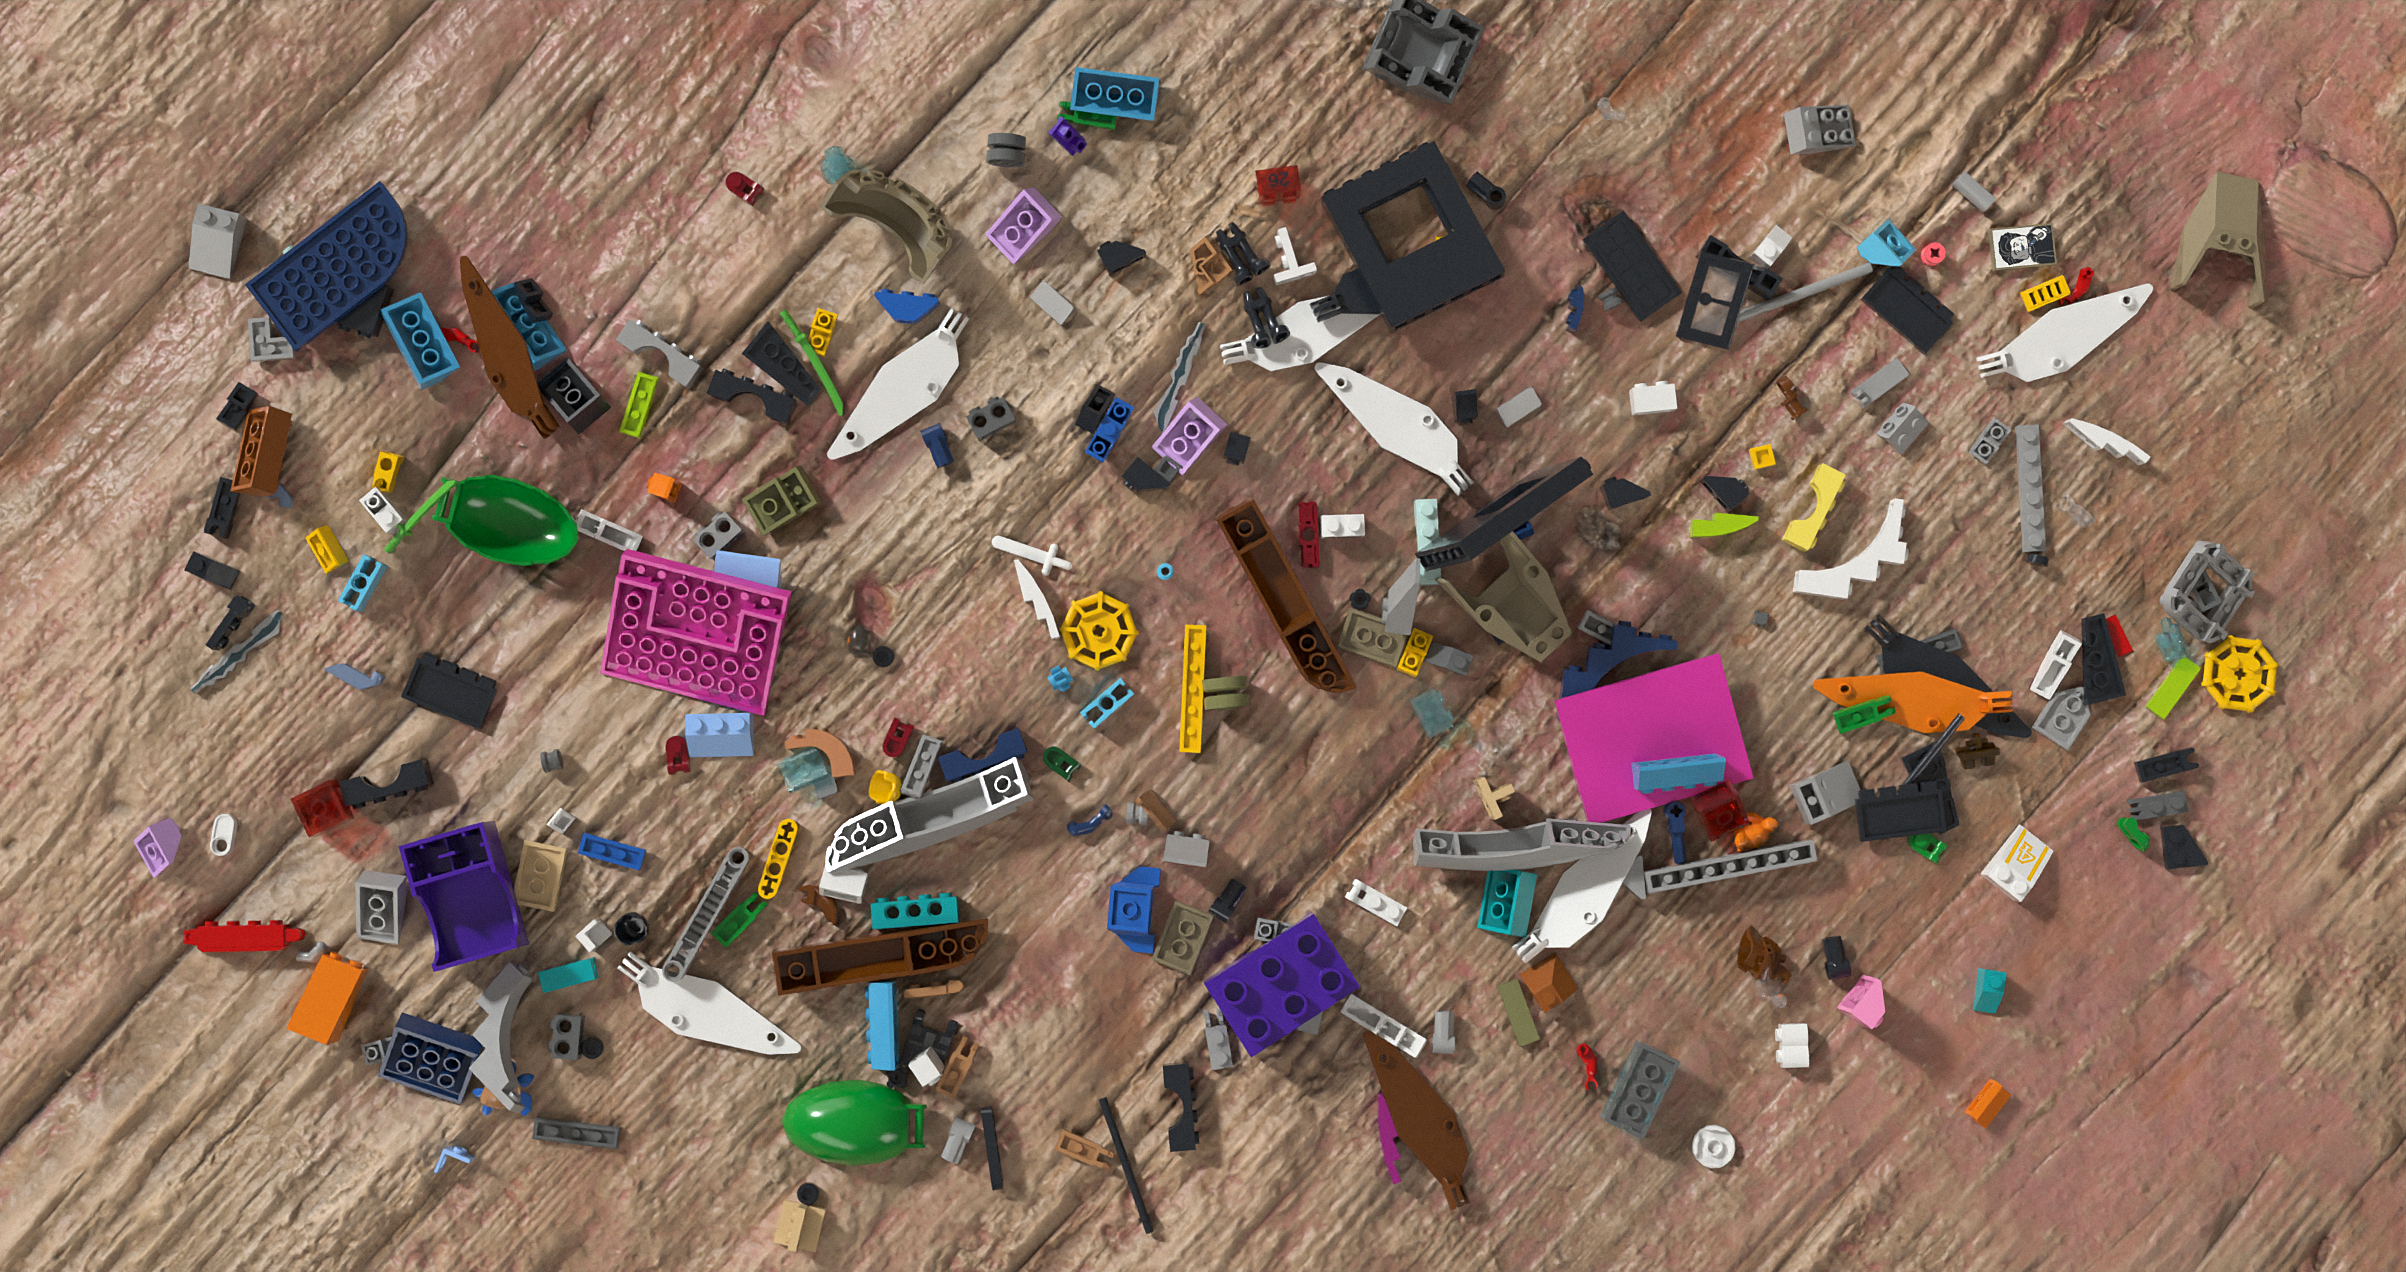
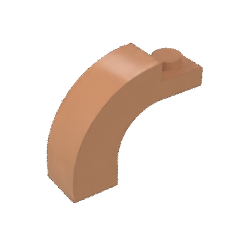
(837, 751)

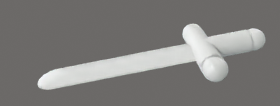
(1047, 558)

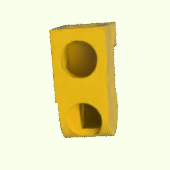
(387, 471)

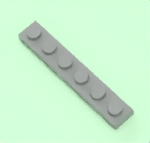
(2030, 488)

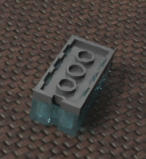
(1639, 1089)

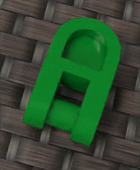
(2137, 838)
(1921, 842)

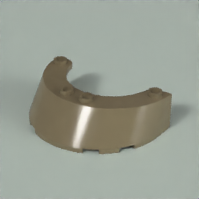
(897, 209)

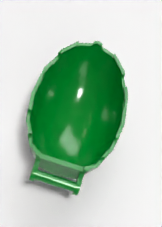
(508, 520)
(853, 1122)

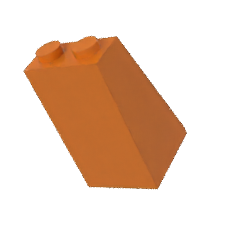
(328, 999)

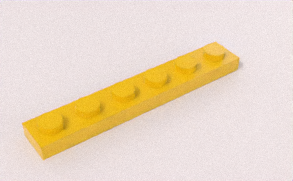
(1192, 688)

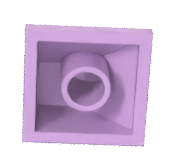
(159, 845)

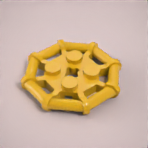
(1094, 642)
(2251, 669)

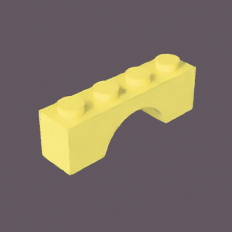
(1826, 484)

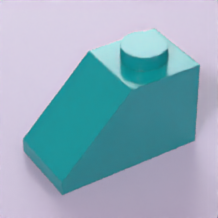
(1989, 990)

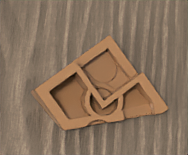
(1209, 264)
(1156, 810)

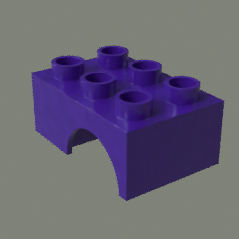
(465, 894)
(1281, 984)

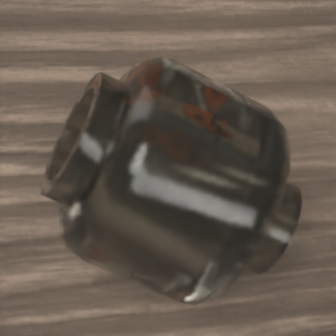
(861, 642)

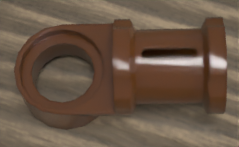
(1791, 403)

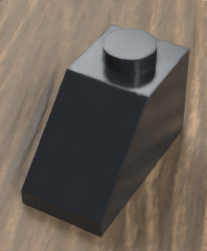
(1119, 255)
(1465, 406)
(1095, 409)
(1143, 478)
(1726, 490)
(1621, 492)
(212, 570)

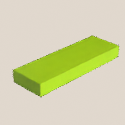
(639, 405)
(2172, 687)

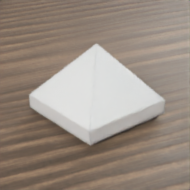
(561, 821)

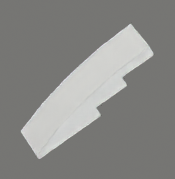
(2099, 437)
(1032, 592)
(1384, 1026)

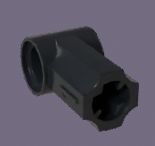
(1484, 189)
(1225, 903)
(1836, 963)

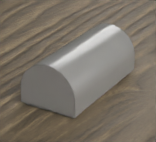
(1973, 191)
(1596, 626)

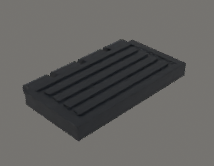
(1907, 310)
(449, 692)
(1900, 813)

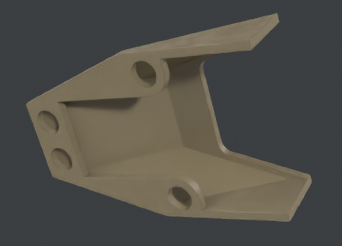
(2229, 221)
(1518, 604)

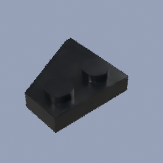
(2180, 848)

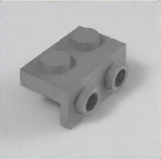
(1903, 427)

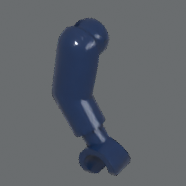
(1088, 827)

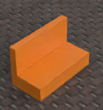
(1988, 1103)

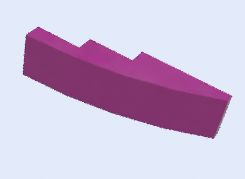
(1386, 1133)

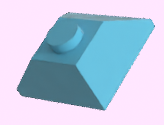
(1886, 246)

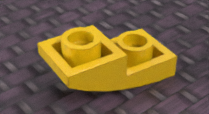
(822, 331)
(1414, 652)

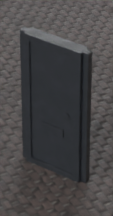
(1631, 266)

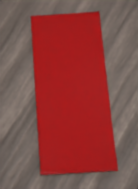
(2118, 637)

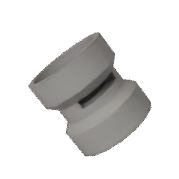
(1136, 814)

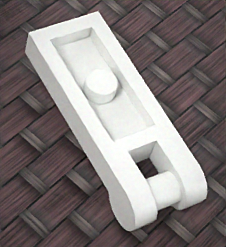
(1377, 903)

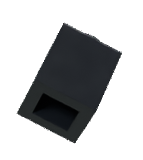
(1236, 448)

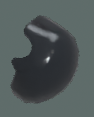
(631, 928)

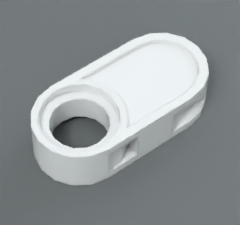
(225, 829)

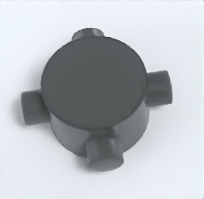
(1760, 618)

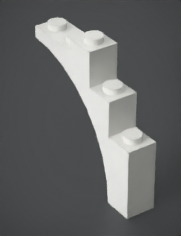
(1883, 549)

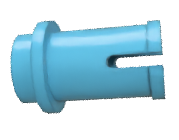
(1168, 567)

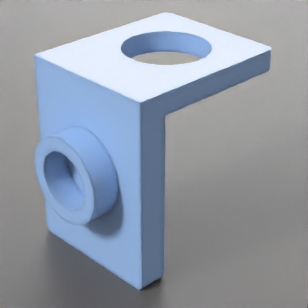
(456, 1152)

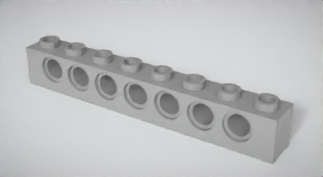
(1729, 866)

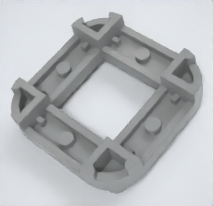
(2238, 587)

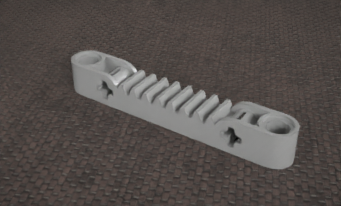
(706, 914)

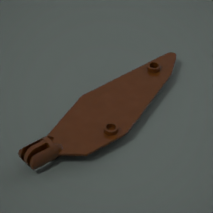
(504, 352)
(1421, 1119)

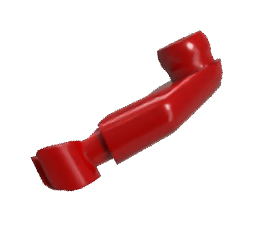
(2082, 286)
(455, 334)
(1590, 1061)

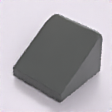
(826, 787)

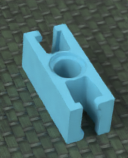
(353, 583)
(1097, 702)

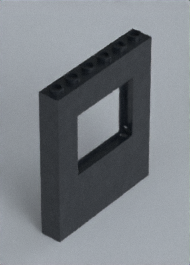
(1431, 274)
(1504, 514)

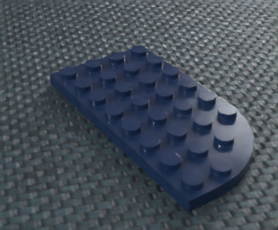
(334, 267)

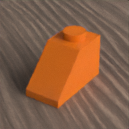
(664, 487)

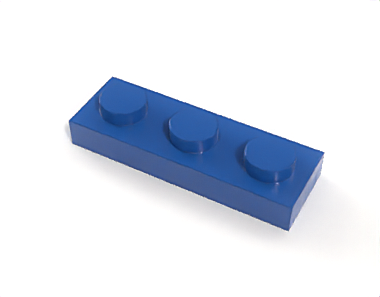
(612, 851)

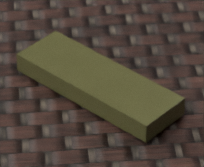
(1518, 1012)

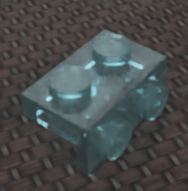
(1432, 712)
(803, 769)

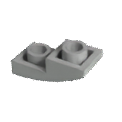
(1990, 440)
(1269, 929)
(375, 1051)

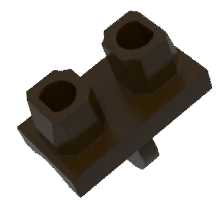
(1977, 748)

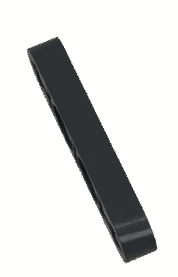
(992, 1148)

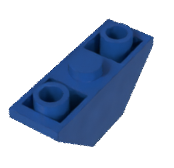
(906, 306)
(1110, 430)

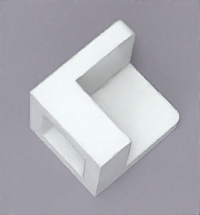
(594, 935)

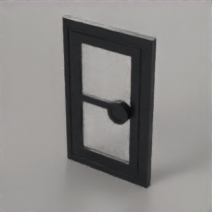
(1715, 300)

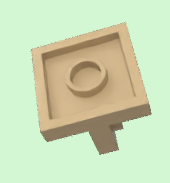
(1489, 797)
(799, 1226)

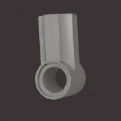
(1443, 1039)
(959, 1135)

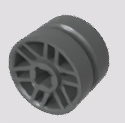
(1006, 150)

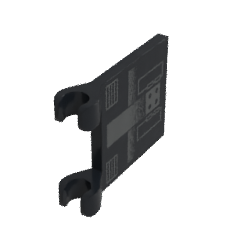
(923, 1037)

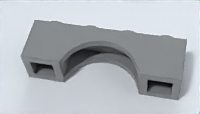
(681, 368)

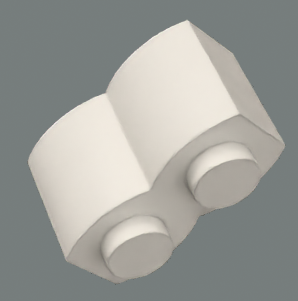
(1792, 1045)

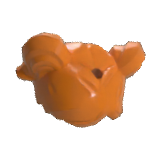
(1756, 834)

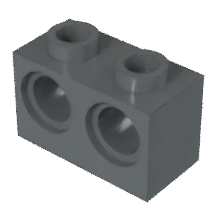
(993, 423)
(2203, 594)
(573, 1037)

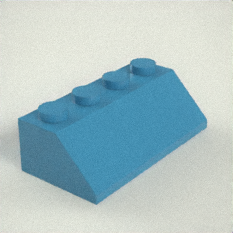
(1115, 93)
(540, 337)
(420, 340)
(1678, 772)
(883, 1025)

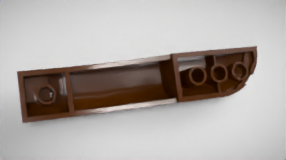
(1284, 598)
(878, 956)

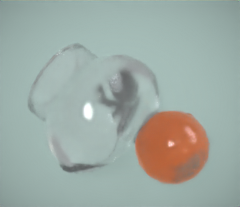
(1768, 989)

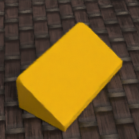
(326, 549)

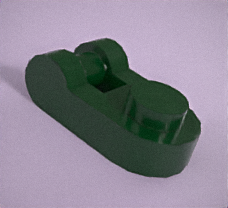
(1054, 757)

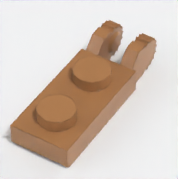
(935, 989)
(956, 1070)
(1083, 1149)

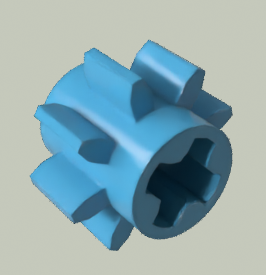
(1060, 678)

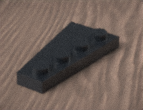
(778, 361)
(2100, 667)
(1934, 771)

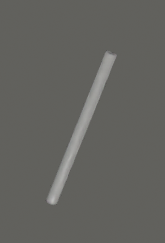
(1805, 291)

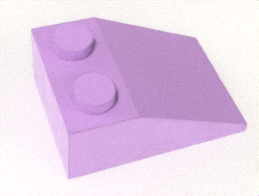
(1023, 224)
(1190, 434)

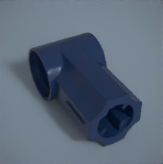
(936, 441)

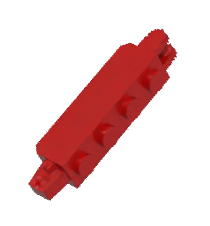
(239, 937)

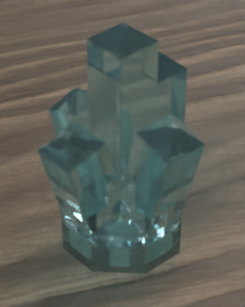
(2170, 641)

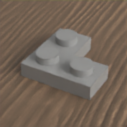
(263, 345)

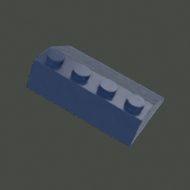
(430, 1058)

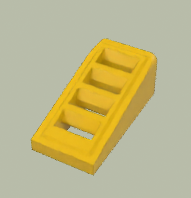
(2061, 285)

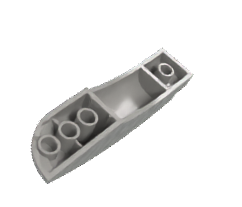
(938, 816)
(1517, 848)

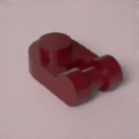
(738, 183)
(893, 745)
(676, 747)

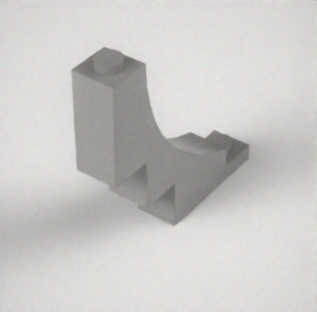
(495, 1064)

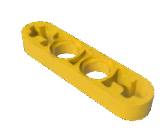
(774, 857)

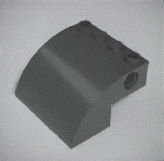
(1423, 49)

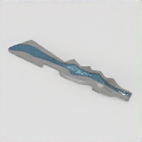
(1168, 403)
(237, 654)

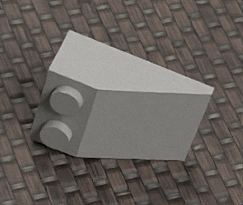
(215, 240)
(1401, 601)
(1186, 849)
(380, 906)

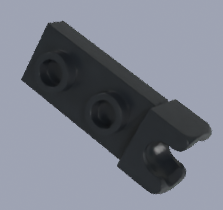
(222, 509)
(239, 608)
(2164, 765)

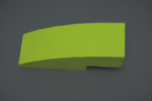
(1720, 525)

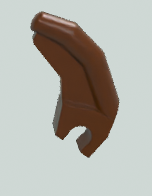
(826, 903)

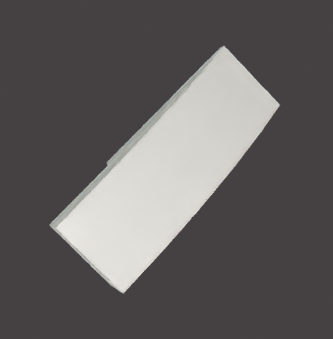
(607, 531)
(2055, 664)

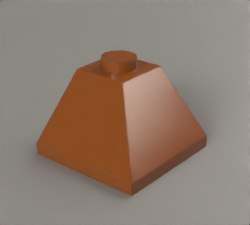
(1549, 982)

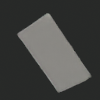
(1052, 302)
(1518, 406)

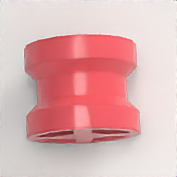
(1928, 254)

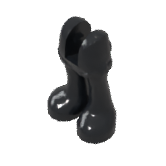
(1257, 265)
(1253, 308)

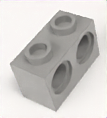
(722, 540)

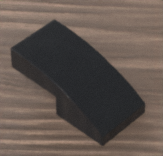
(530, 298)
(237, 407)

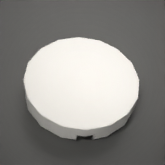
(1713, 1146)

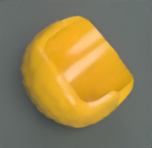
(885, 787)

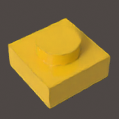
(1762, 456)

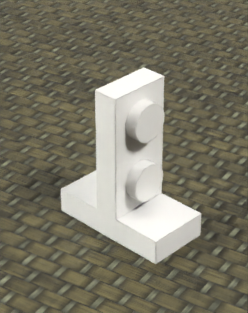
(1289, 261)

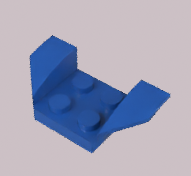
(1132, 908)

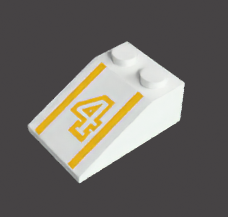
(2017, 864)

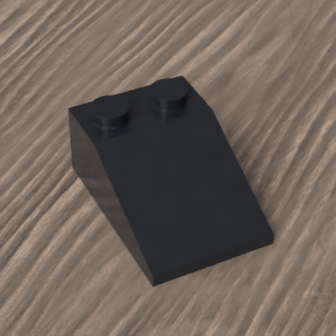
(573, 396)

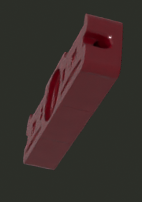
(1309, 520)

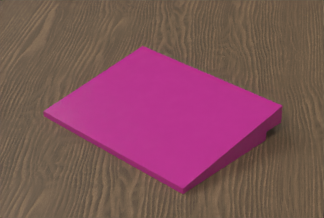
(694, 631)
(1649, 719)

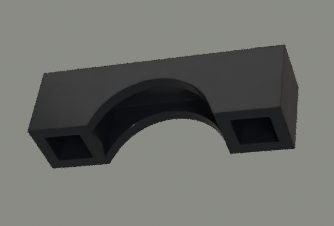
(1762, 280)
(727, 387)
(412, 776)
(1182, 1134)

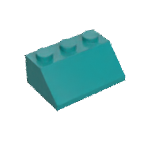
(1507, 902)

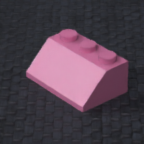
(1864, 1002)

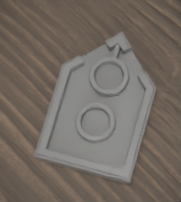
(2063, 717)

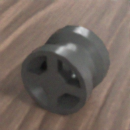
(1610, 299)
(551, 760)

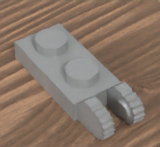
(1218, 1042)

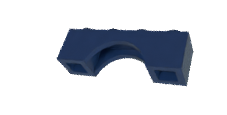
(957, 765)

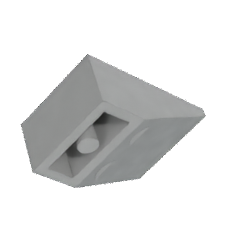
(1819, 129)
(1826, 793)

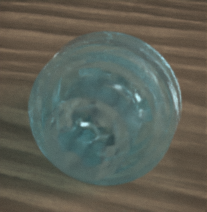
(835, 164)

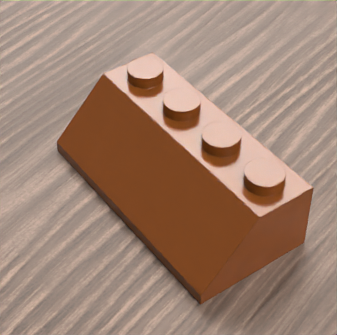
(261, 451)

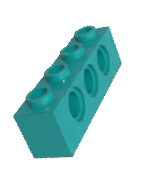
(882, 919)

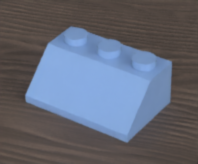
(750, 567)
(719, 734)

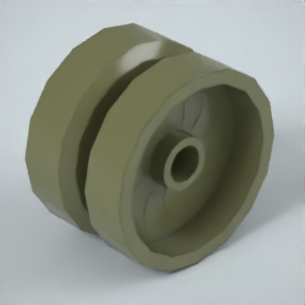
(1226, 693)

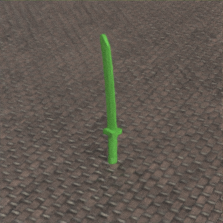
(801, 338)
(405, 529)

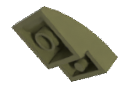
(782, 500)

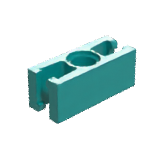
(568, 975)

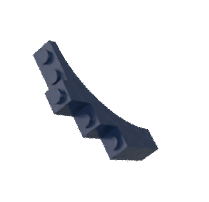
(1599, 659)

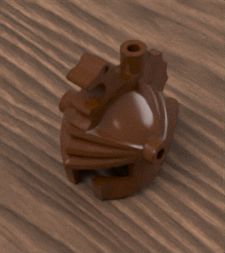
(1761, 957)

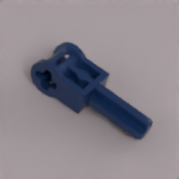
(1677, 829)

